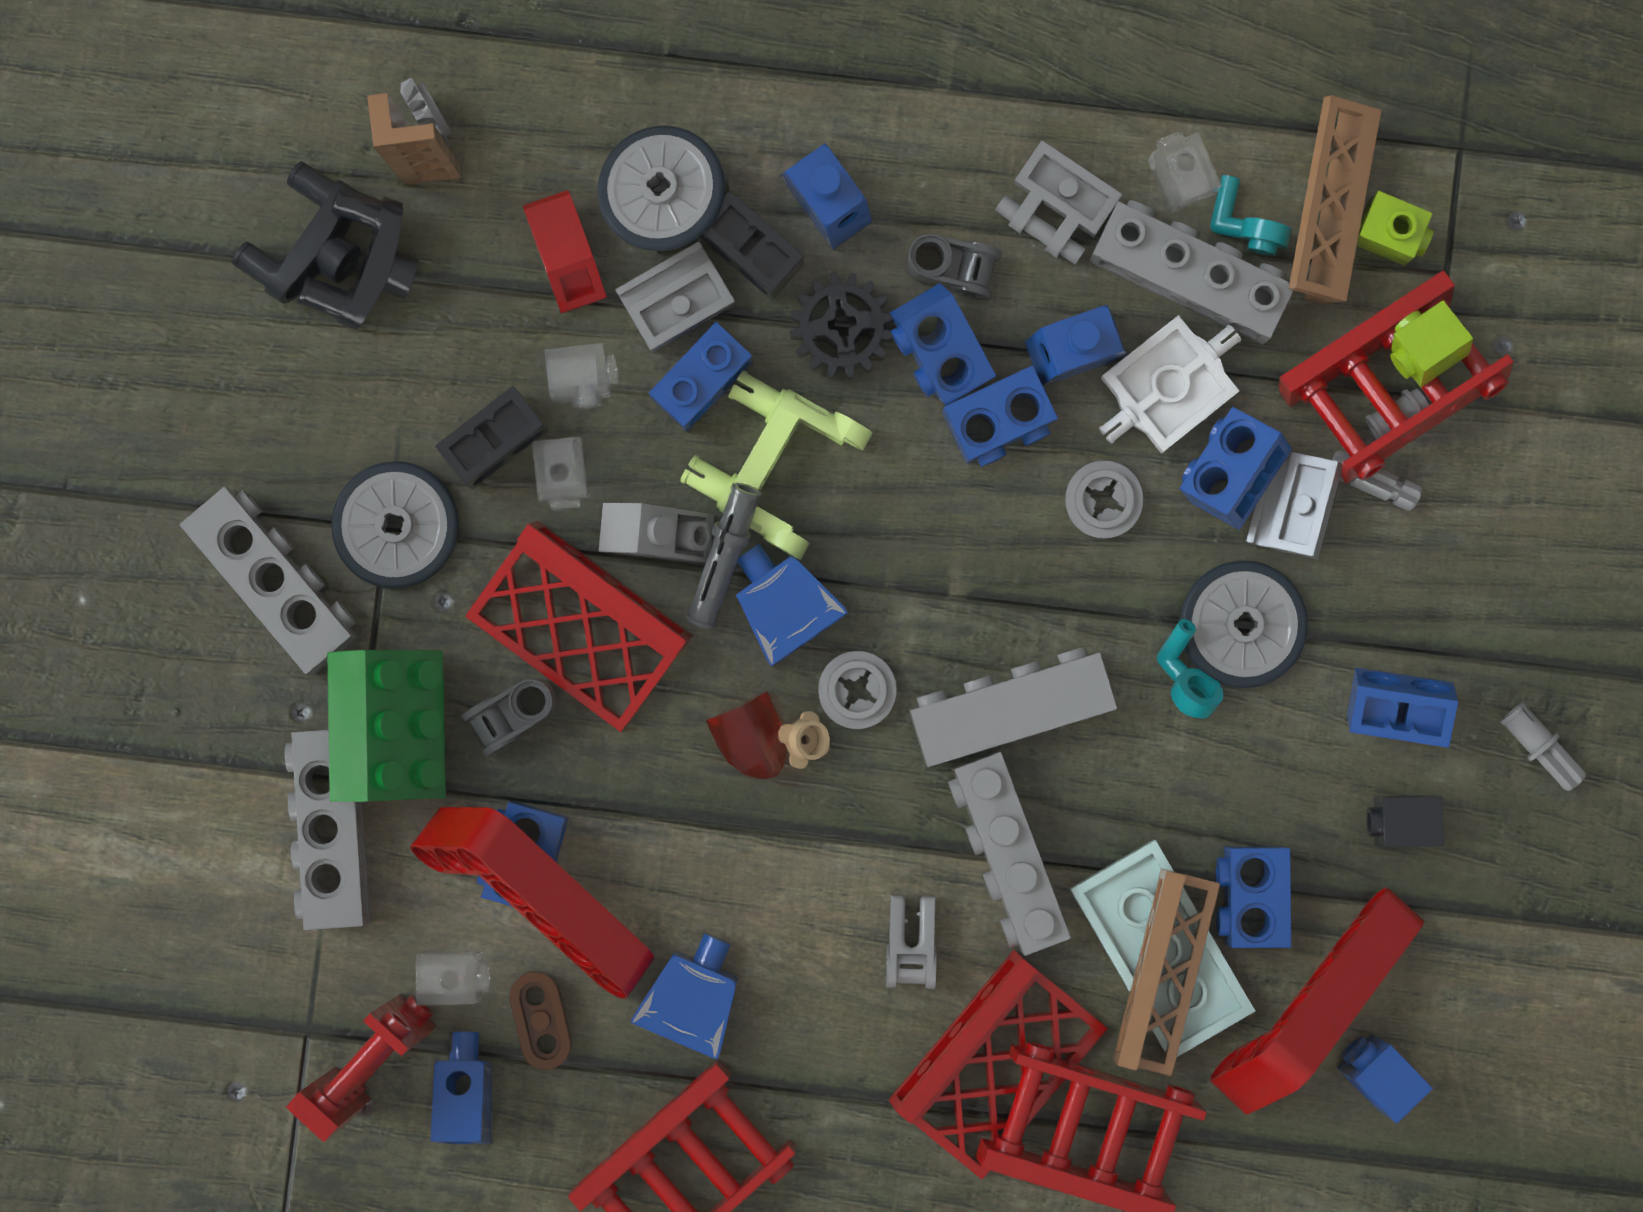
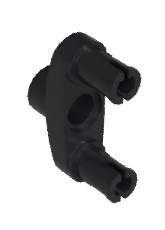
(318, 250)
(382, 267)

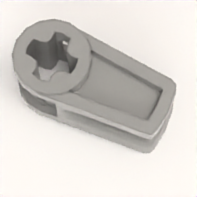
(923, 953)

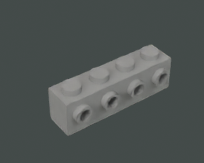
(1192, 272)
(1013, 708)
(1011, 854)

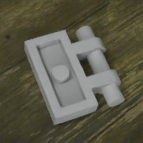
(1065, 189)

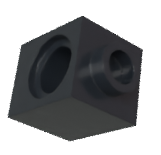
(1406, 821)

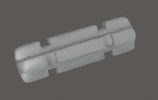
(1385, 486)

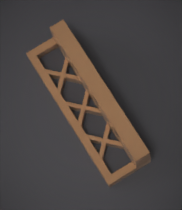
(411, 152)
(1342, 200)
(1149, 970)

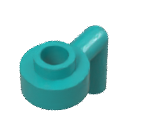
(1262, 234)
(1192, 690)

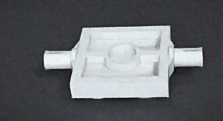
(1170, 384)

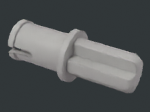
(1543, 746)

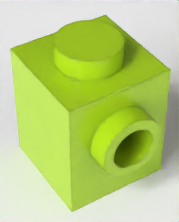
(1394, 229)
(1429, 343)

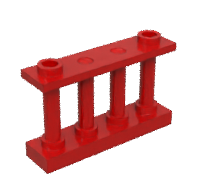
(1350, 357)
(339, 1094)
(675, 1125)
(1054, 1167)

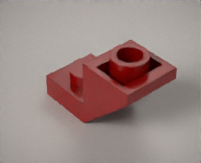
(564, 251)

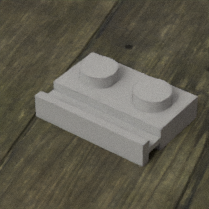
(675, 296)
(1296, 506)

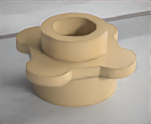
(816, 743)

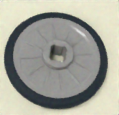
(681, 210)
(426, 533)
(1268, 601)

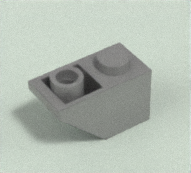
(655, 532)

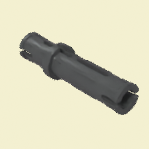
(730, 537)

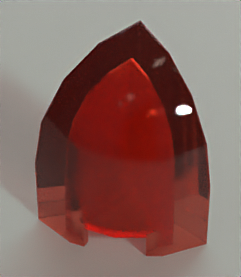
(750, 737)

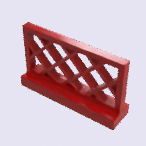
(601, 590)
(967, 1035)

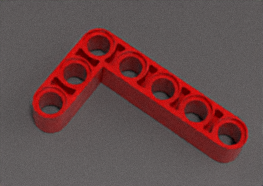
(509, 861)
(1322, 1010)

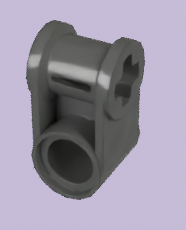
(957, 265)
(503, 717)

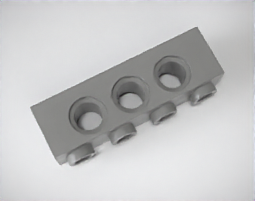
(212, 531)
(347, 852)

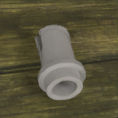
(1409, 403)

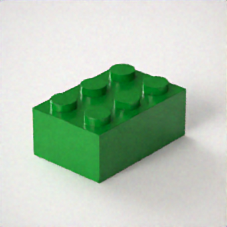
(386, 725)

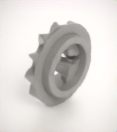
(424, 107)
(1126, 493)
(880, 685)

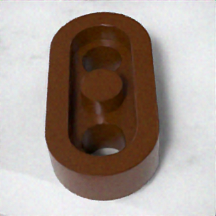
(540, 1019)

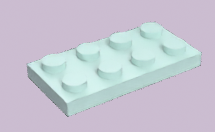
(1118, 910)

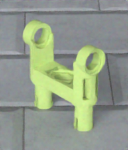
(782, 414)

